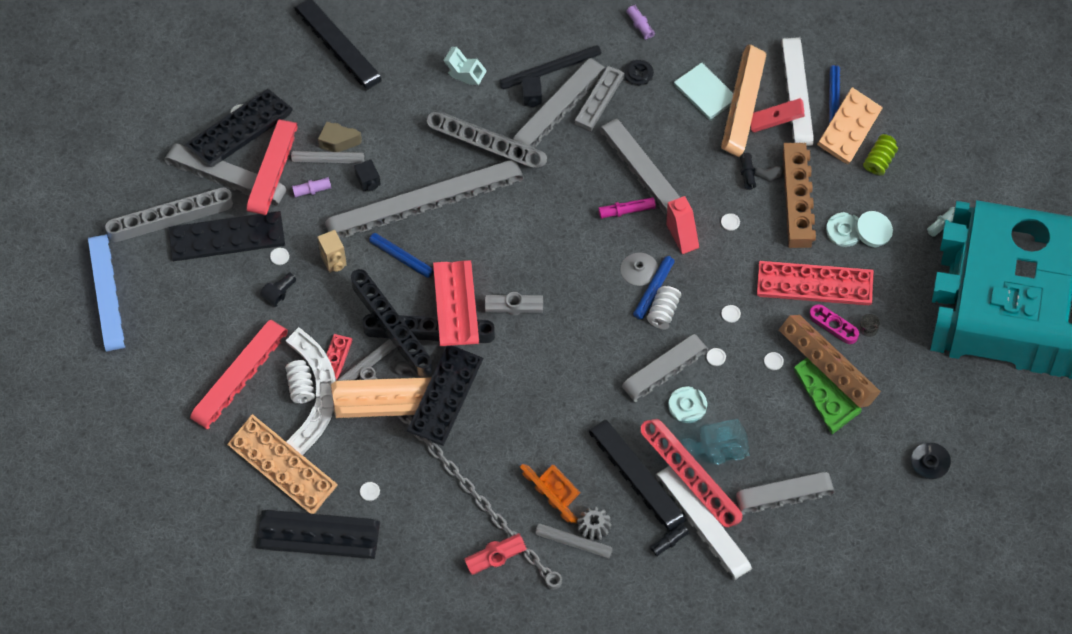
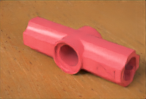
(486, 559)

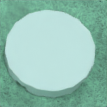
(874, 229)
(842, 230)
(689, 410)

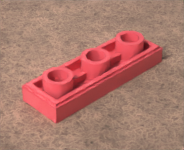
(777, 115)
(338, 350)

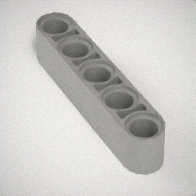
(664, 367)
(784, 492)

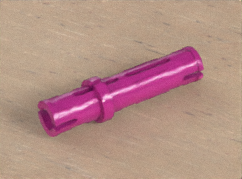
(629, 207)

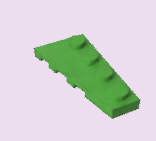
(828, 398)

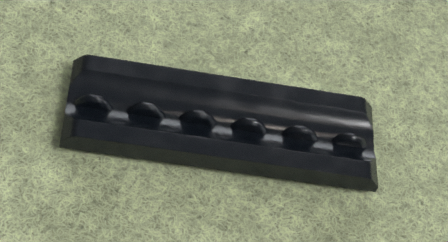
(239, 128)
(445, 395)
(318, 534)

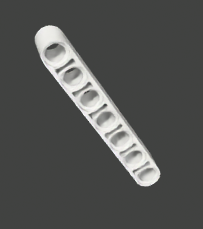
(797, 88)
(707, 525)

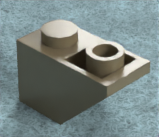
(338, 138)

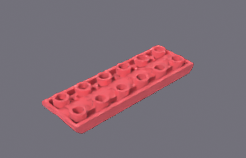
(815, 283)
(455, 303)

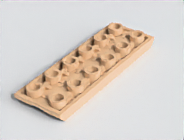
(378, 397)
(282, 464)

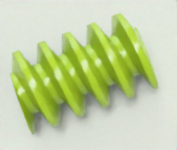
(881, 155)

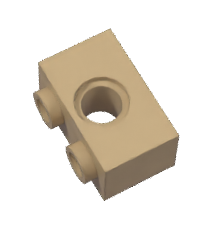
(332, 251)

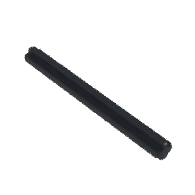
(550, 66)

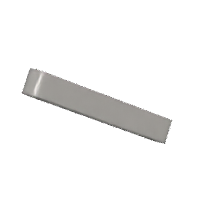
(560, 103)
(494, 139)
(639, 163)
(224, 173)
(160, 218)

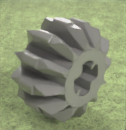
(594, 530)

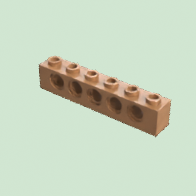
(793, 154)
(829, 360)

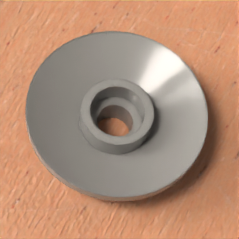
(636, 275)

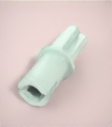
(938, 225)

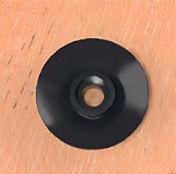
(934, 453)

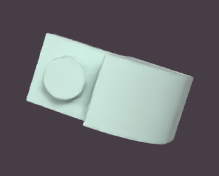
(463, 69)

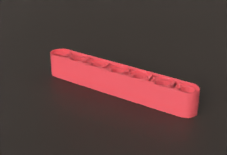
(272, 167)
(238, 373)
(700, 475)

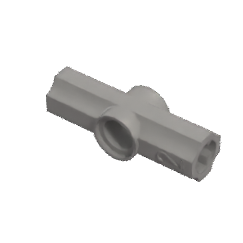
(503, 303)

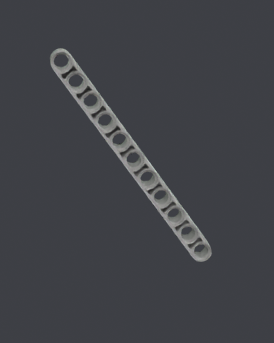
(424, 199)

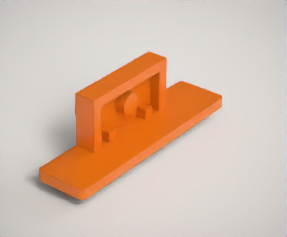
(556, 488)

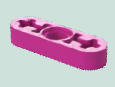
(834, 317)

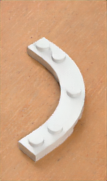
(324, 375)

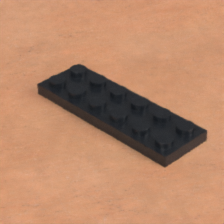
(226, 236)

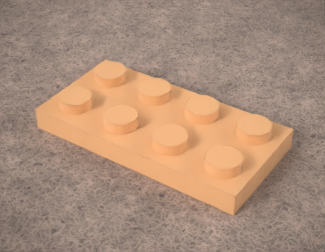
(849, 126)

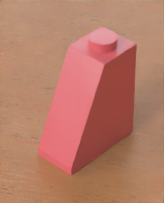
(682, 224)

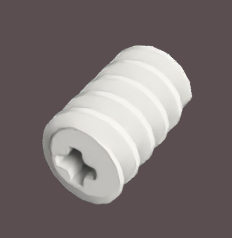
(663, 307)
(299, 382)

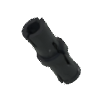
(748, 171)
(669, 540)

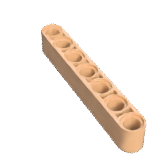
(743, 100)

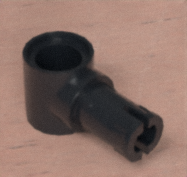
(276, 292)

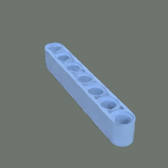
(106, 293)

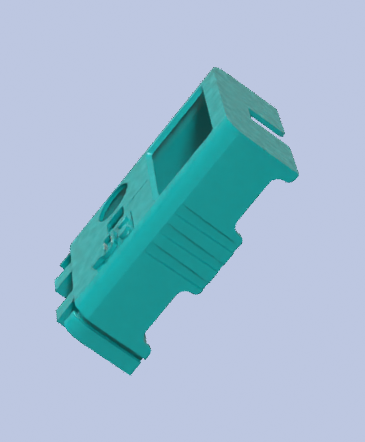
(995, 309)

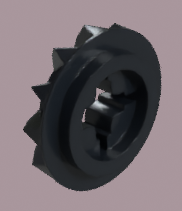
(639, 65)

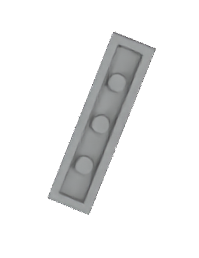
(599, 98)

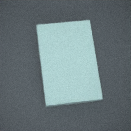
(705, 91)

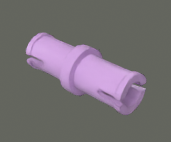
(640, 22)
(311, 187)

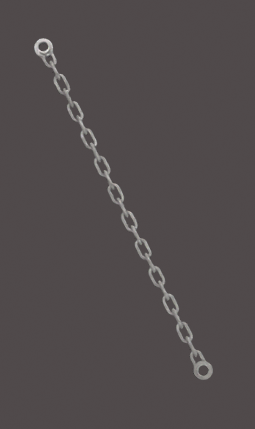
(551, 575)

